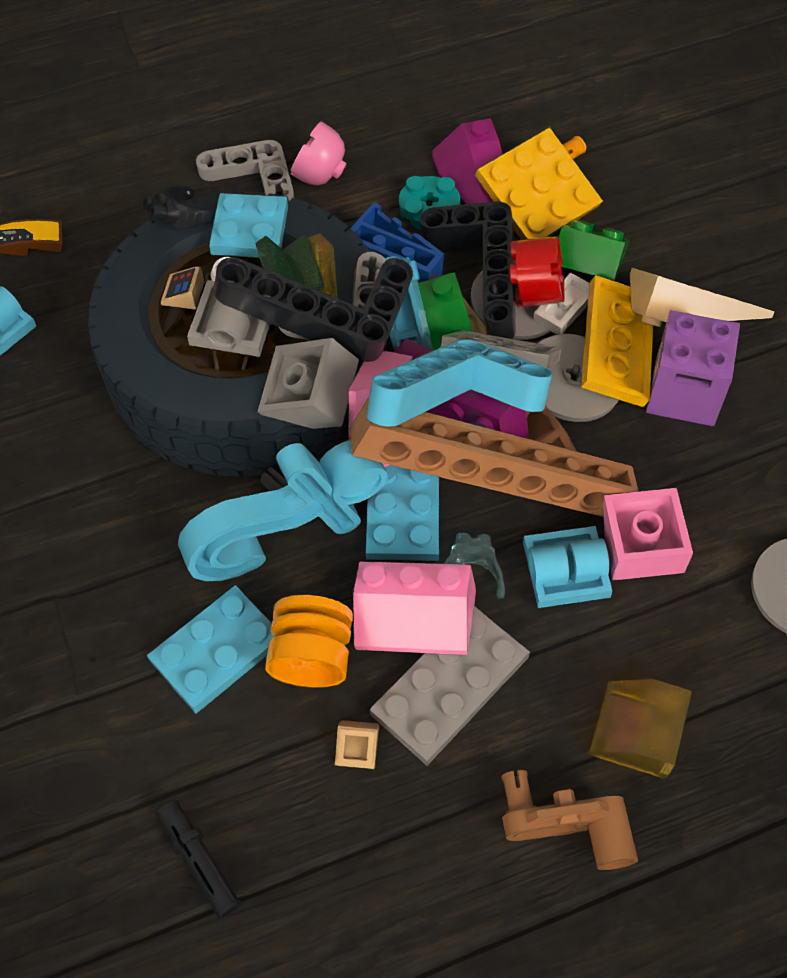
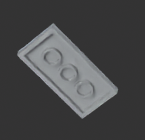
(448, 689)

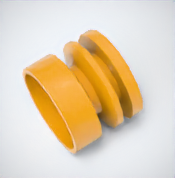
(309, 641)

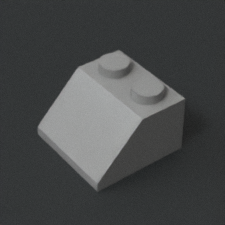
(309, 383)

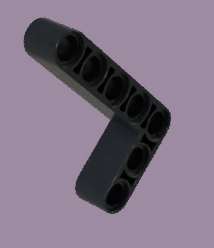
(486, 226)
(320, 308)

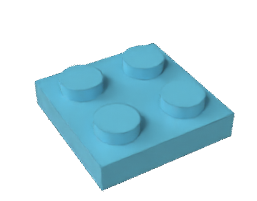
(244, 221)

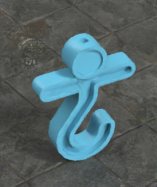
(223, 537)

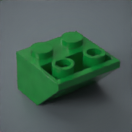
(592, 250)

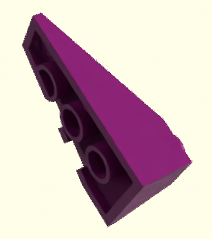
(465, 152)

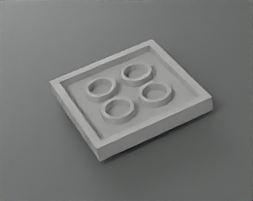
(537, 353)

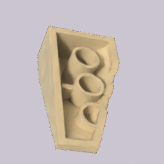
(657, 295)

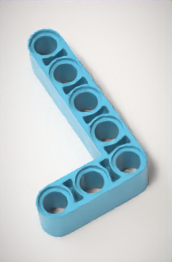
(452, 371)

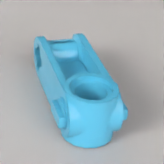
(411, 319)

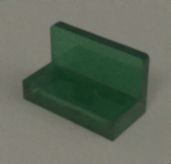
(293, 262)

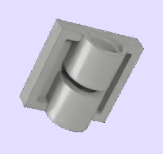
(226, 328)

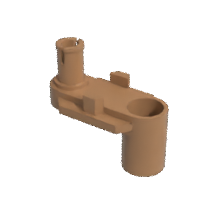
(602, 816)

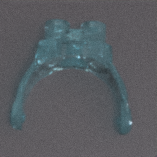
(477, 552)

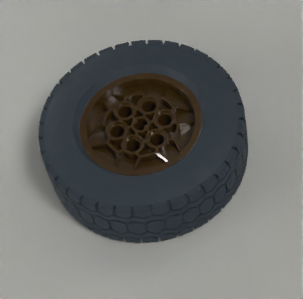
(194, 399)

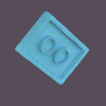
(404, 517)
(213, 649)

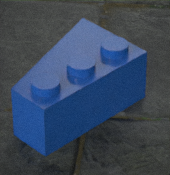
(390, 239)

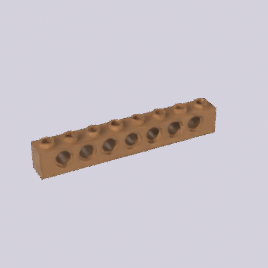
(493, 460)

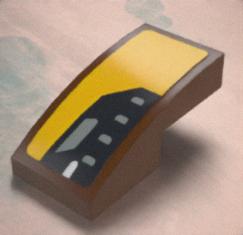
(30, 233)

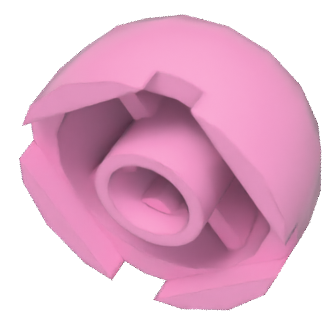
(320, 157)

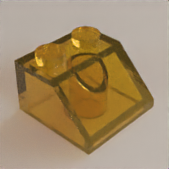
(641, 725)

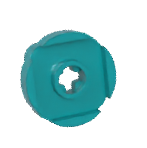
(423, 189)

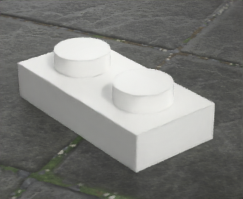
(561, 315)

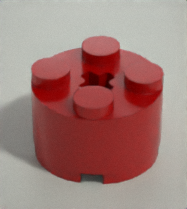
(537, 271)

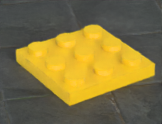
(539, 186)

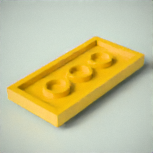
(616, 345)

